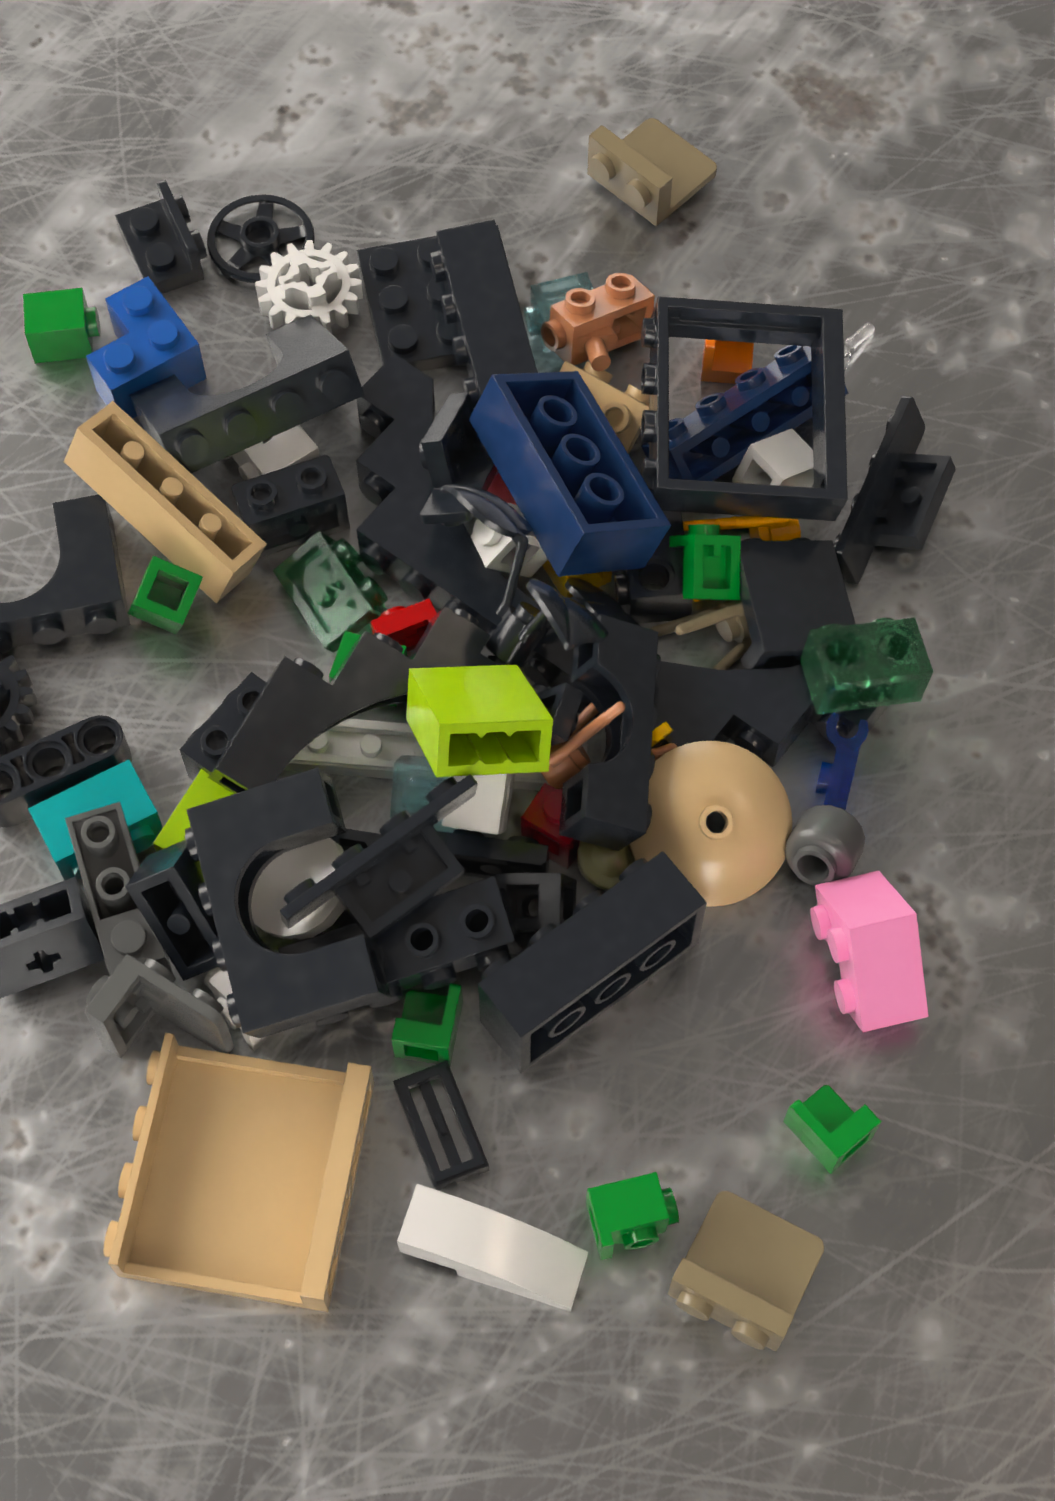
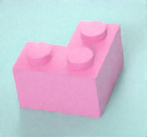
(877, 950)

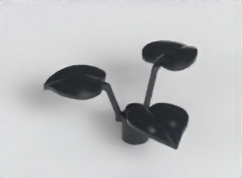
(526, 625)

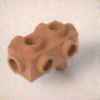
(598, 320)

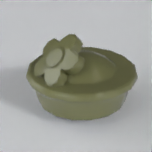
(602, 865)

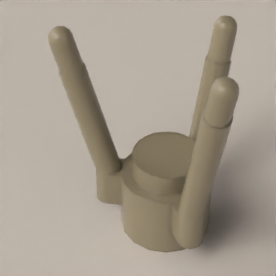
(729, 621)

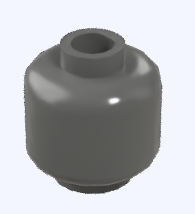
(824, 845)

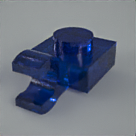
(837, 777)

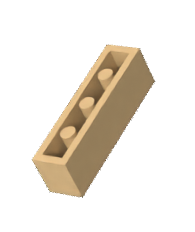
(163, 500)

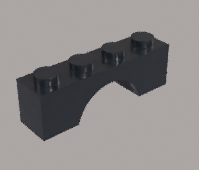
(609, 799)

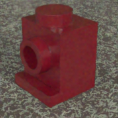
(544, 818)

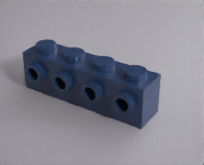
(728, 422)

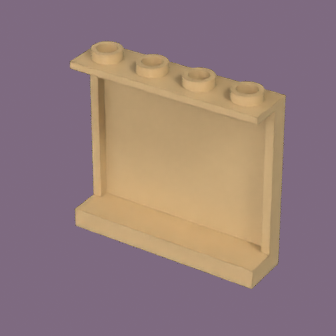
(241, 1176)

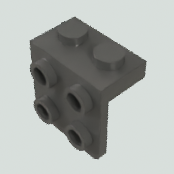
(135, 991)

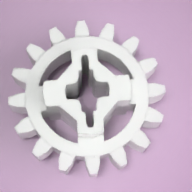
(309, 284)

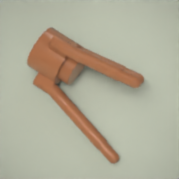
(571, 757)

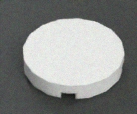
(282, 876)

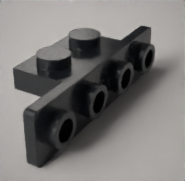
(453, 457)
(897, 494)
(392, 873)

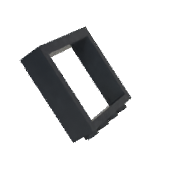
(755, 324)

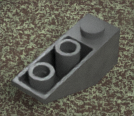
(106, 866)

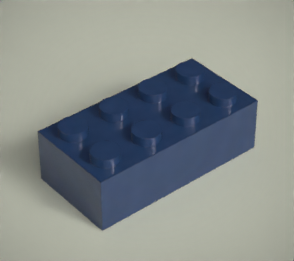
(568, 472)

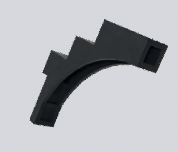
(301, 705)

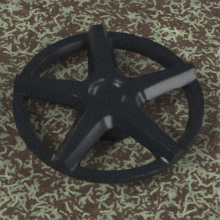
(257, 235)

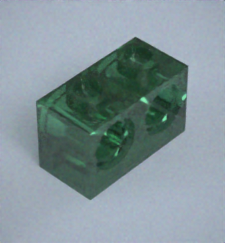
(866, 672)

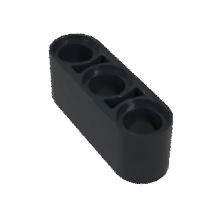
(67, 748)

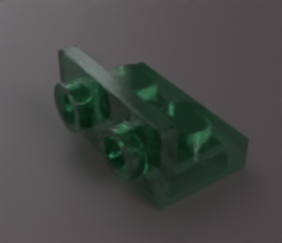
(331, 588)

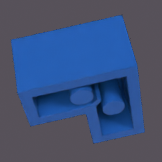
(148, 347)

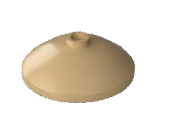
(748, 795)

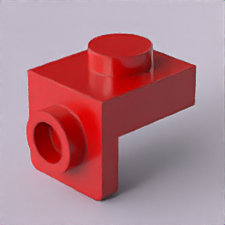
(405, 623)

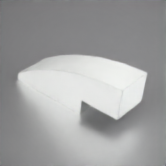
(491, 1248)

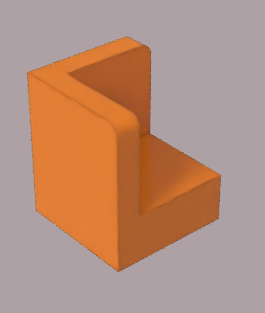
(725, 360)

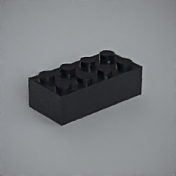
(590, 959)

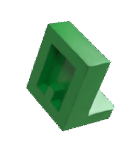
(709, 563)

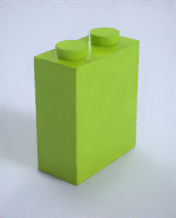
(478, 720)

